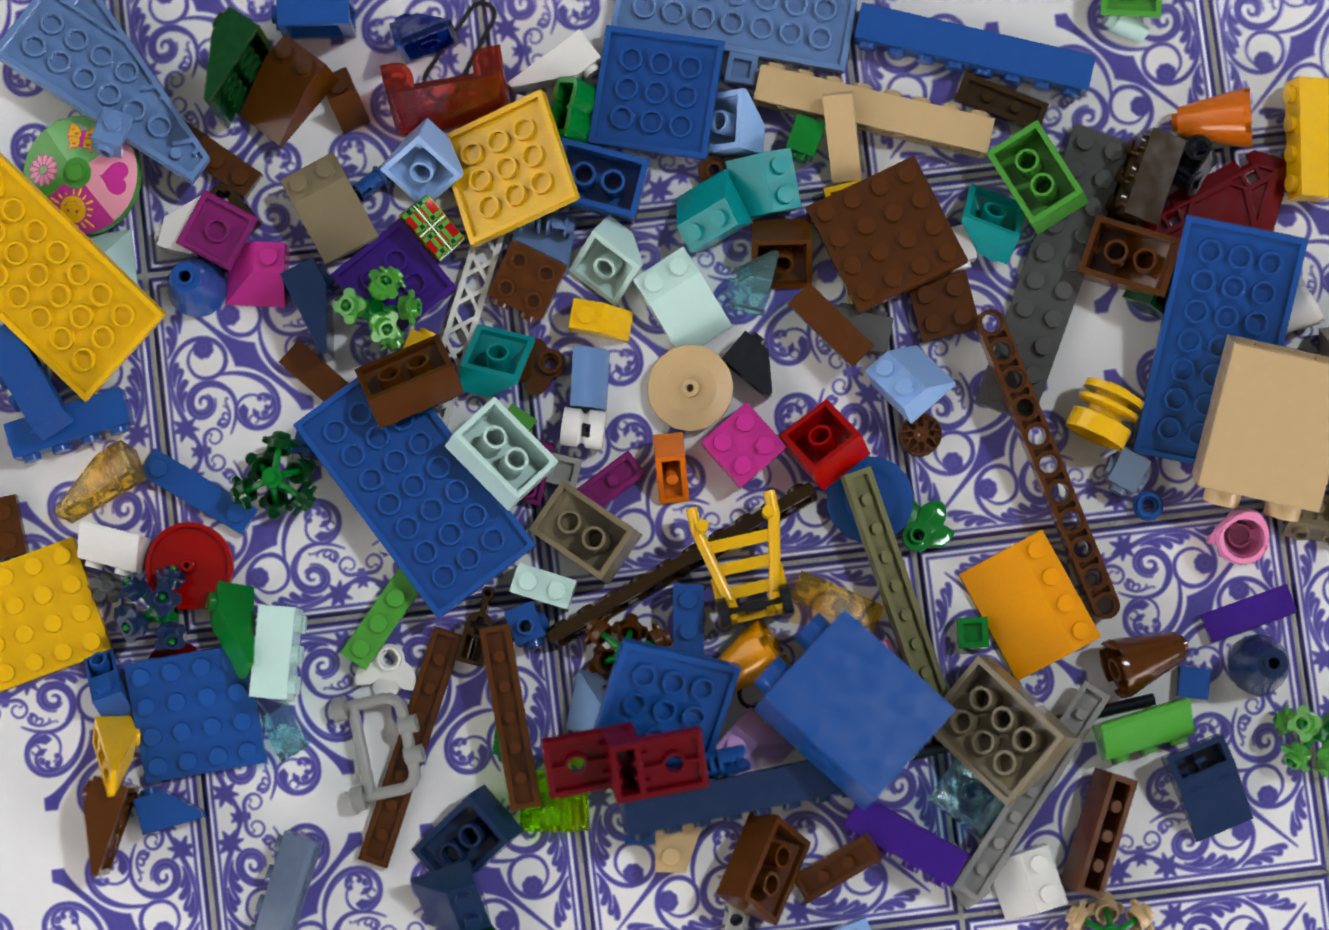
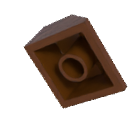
(795, 248)

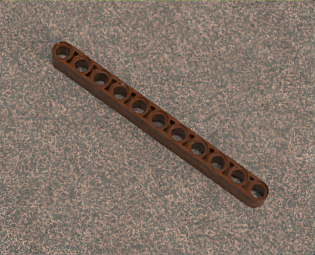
(1057, 475)

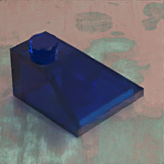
(422, 35)

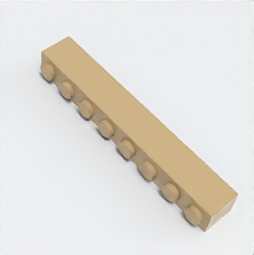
(876, 111)

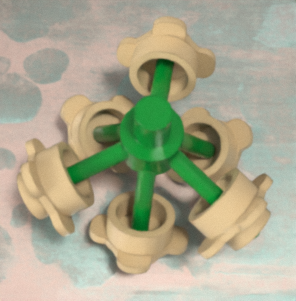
(1108, 912)

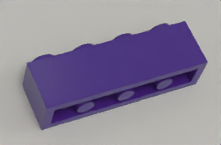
(909, 842)

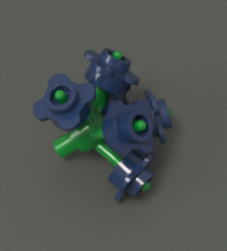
(161, 609)

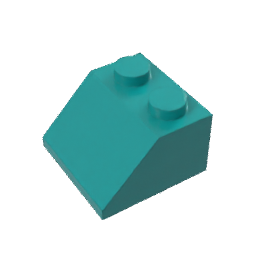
(766, 182)
(710, 212)

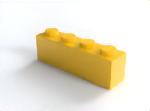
(1307, 139)

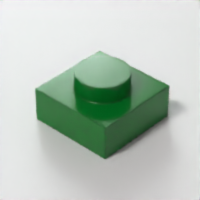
(972, 632)

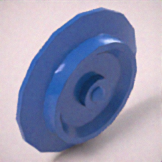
(894, 490)

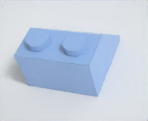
(909, 380)

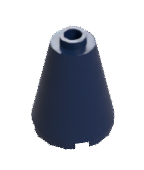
(1258, 664)

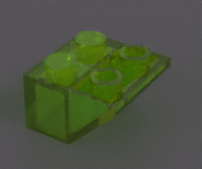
(558, 814)

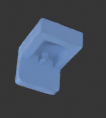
(111, 132)

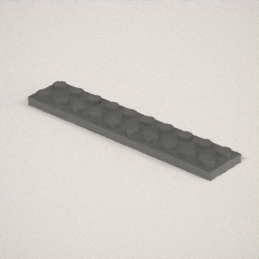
(1050, 273)

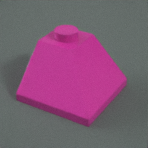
(257, 277)

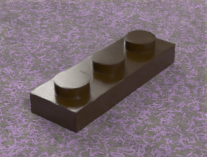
(1000, 101)

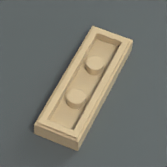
(842, 136)

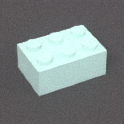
(501, 453)
(277, 652)

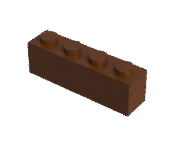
(1098, 833)

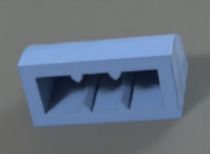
(589, 378)

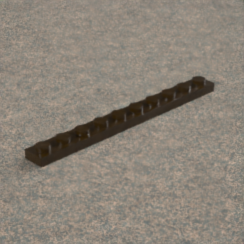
(672, 570)

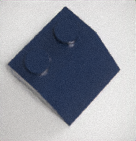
(453, 898)

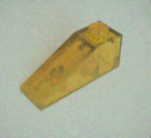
(103, 480)
(832, 600)

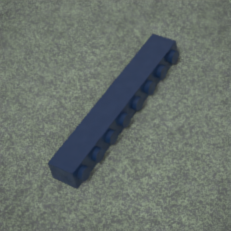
(728, 798)

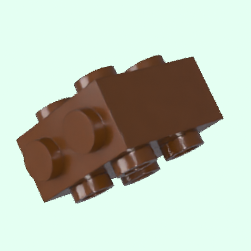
(527, 281)

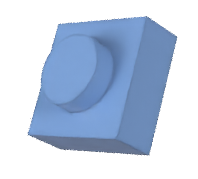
(741, 69)

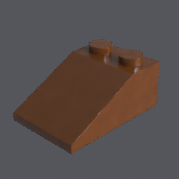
(286, 90)
(1129, 257)
(106, 821)

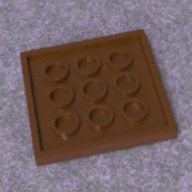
(886, 235)

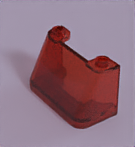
(449, 100)

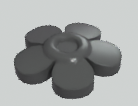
(105, 587)

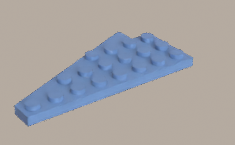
(89, 64)

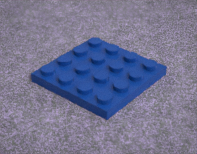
(656, 92)
(668, 691)
(193, 715)

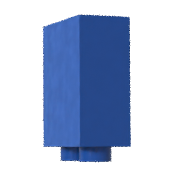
(851, 706)

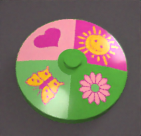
(79, 181)

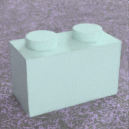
(543, 586)

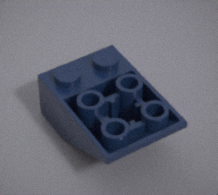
(1208, 786)

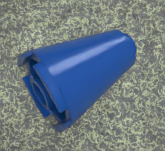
(197, 287)

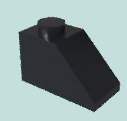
(751, 362)

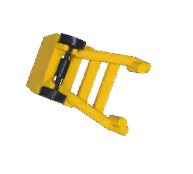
(780, 597)

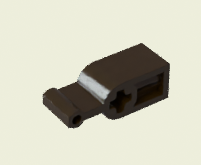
(469, 633)

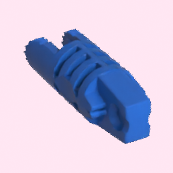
(724, 761)

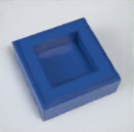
(1193, 682)

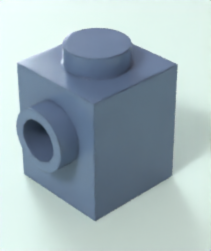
(1126, 473)

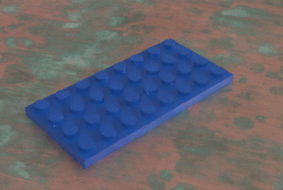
(1222, 284)
(415, 497)

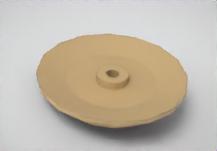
(690, 387)

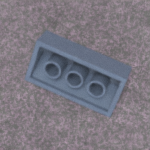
(288, 881)

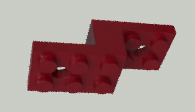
(625, 762)

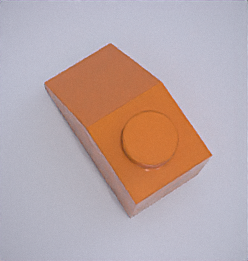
(671, 468)

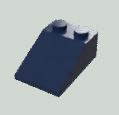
(314, 298)
(473, 830)

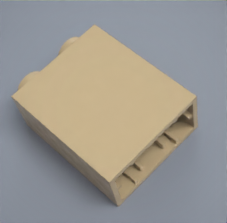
(1266, 429)

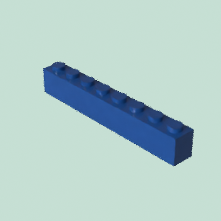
(973, 50)

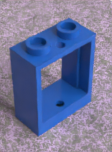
(315, 18)

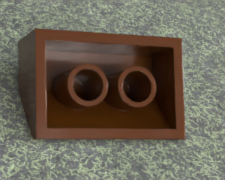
(409, 381)
(763, 867)

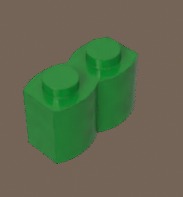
(573, 108)

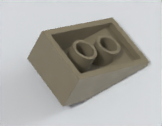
(329, 208)
(585, 532)

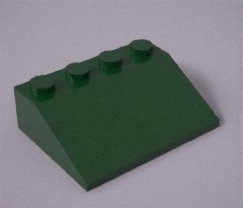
(233, 63)

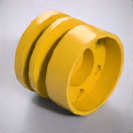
(1106, 409)

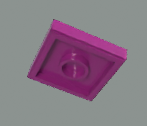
(217, 230)

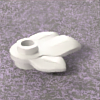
(387, 677)

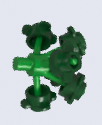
(265, 467)

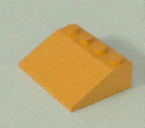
(1030, 605)

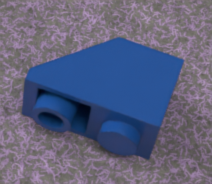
(107, 684)

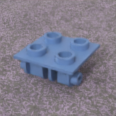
(550, 235)

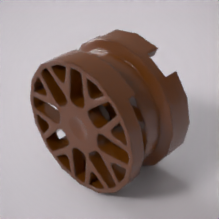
(921, 436)

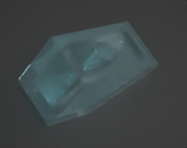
(752, 284)

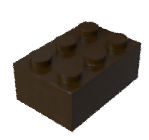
(1145, 178)

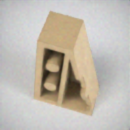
(675, 849)

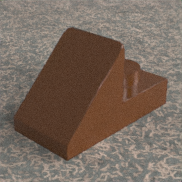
(347, 103)

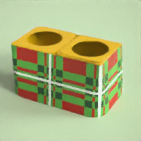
(432, 227)

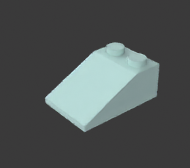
(681, 301)

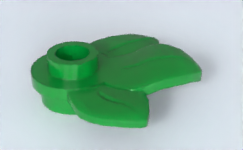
(929, 523)

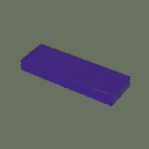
(1248, 613)

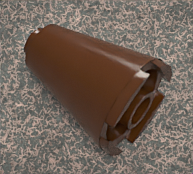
(1140, 660)

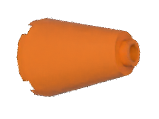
(1219, 118)

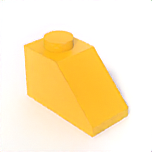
(600, 320)

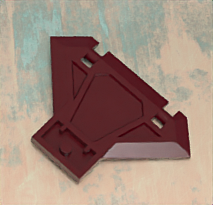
(1230, 197)

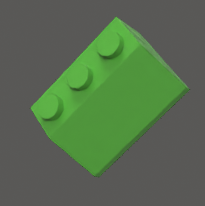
(1144, 730)

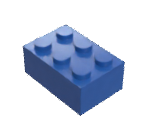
(606, 179)

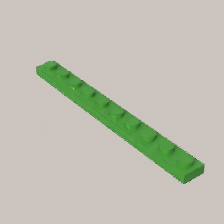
(395, 600)

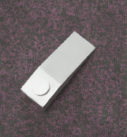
(568, 59)

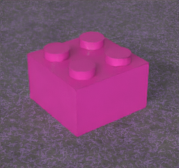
(743, 445)

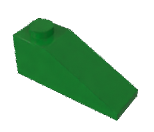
(233, 623)

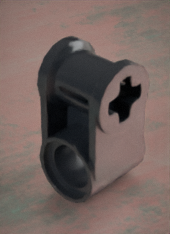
(1192, 169)

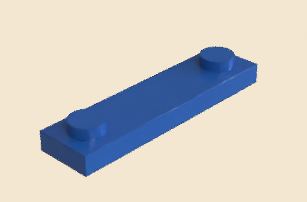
(197, 491)

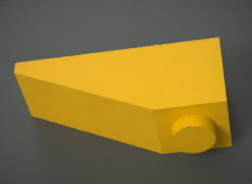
(114, 748)

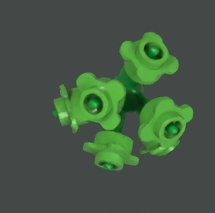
(382, 324)
(1310, 729)

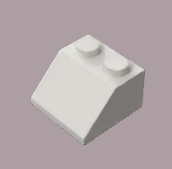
(111, 547)
(1029, 883)

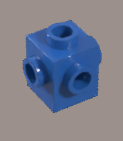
(519, 617)

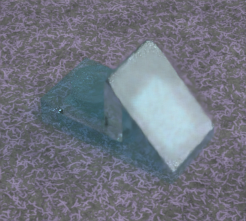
(285, 732)

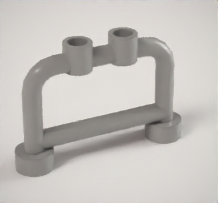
(413, 754)

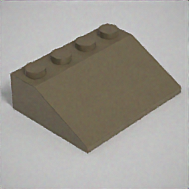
(1002, 730)

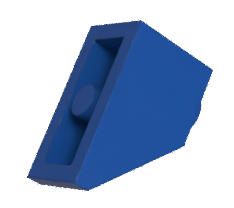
(164, 810)

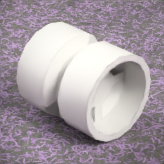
(572, 428)

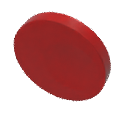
(199, 554)

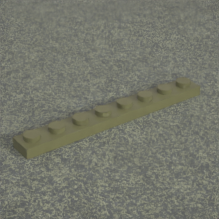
(892, 577)

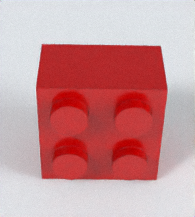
(824, 444)

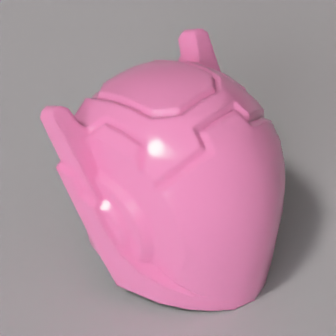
(1241, 536)

